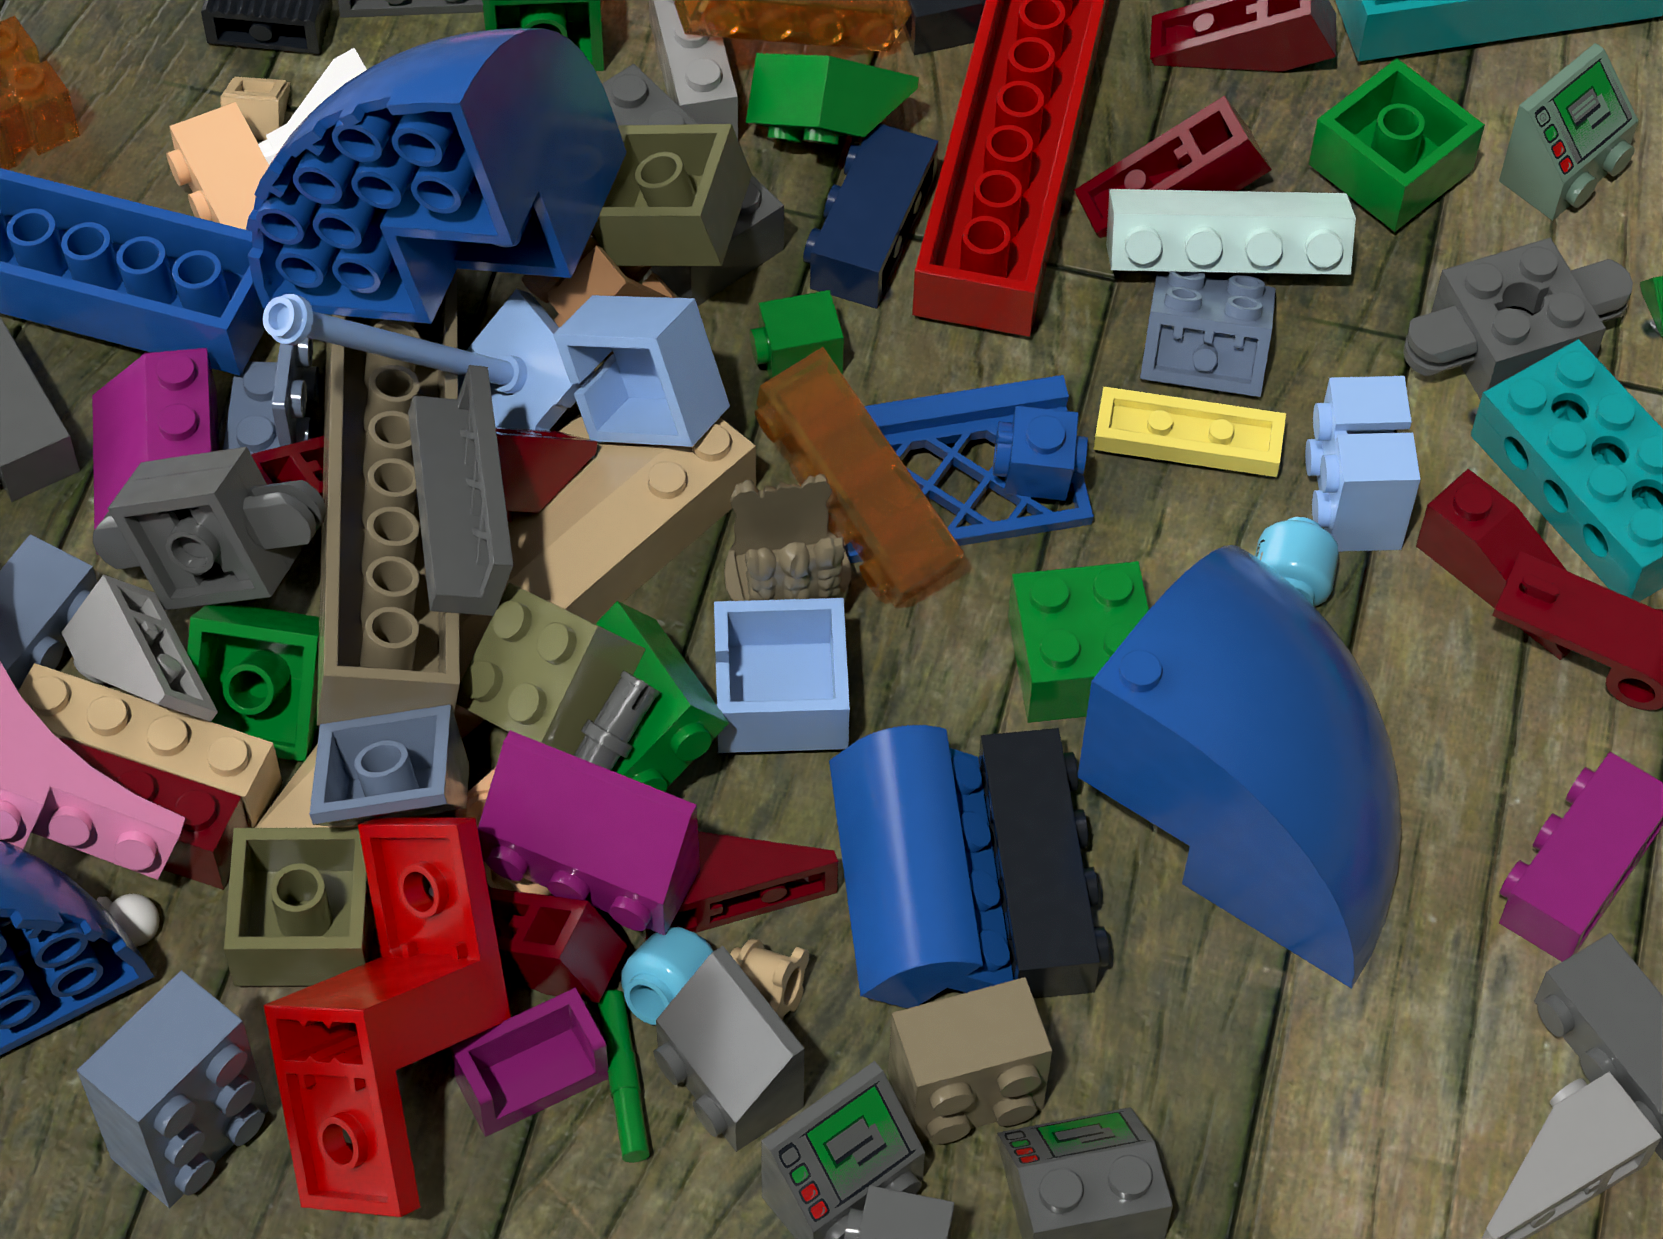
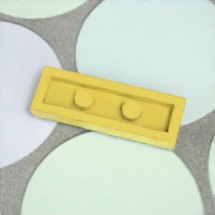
(1190, 431)

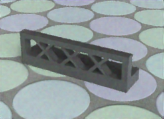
(461, 498)

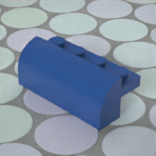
(918, 867)

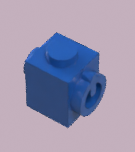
(1039, 452)

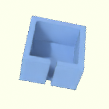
(656, 383)
(1361, 465)
(782, 675)

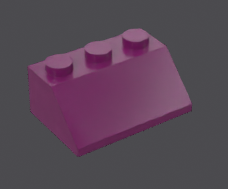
(149, 413)
(589, 834)

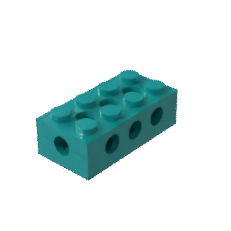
(1583, 462)

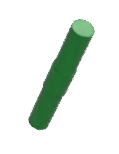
(623, 1077)

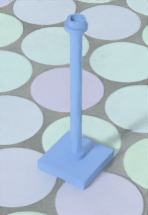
(516, 346)

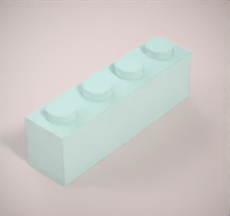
(1230, 231)

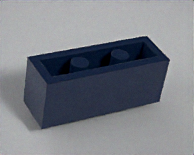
(871, 214)

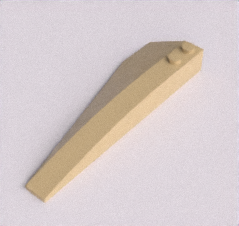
(593, 545)

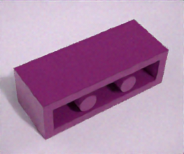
(1583, 857)

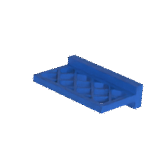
(969, 416)

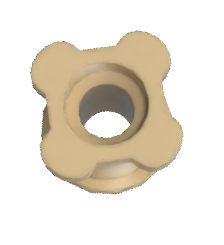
(774, 974)

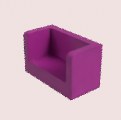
(530, 1062)

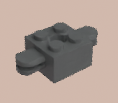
(1546, 313)
(208, 528)

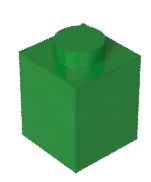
(795, 329)

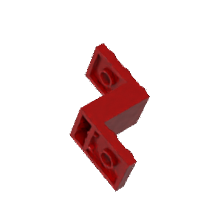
(350, 1033)

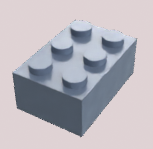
(175, 1090)

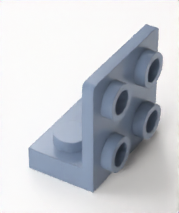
(1209, 332)
(272, 401)

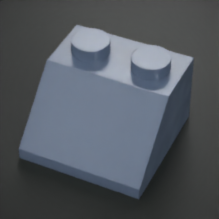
(389, 767)

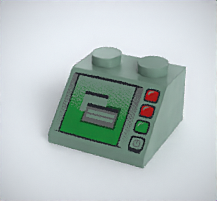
(1570, 135)

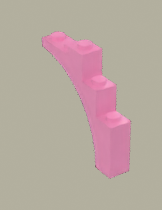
(66, 800)

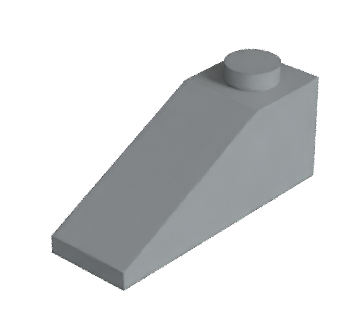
(130, 643)
(1582, 1150)

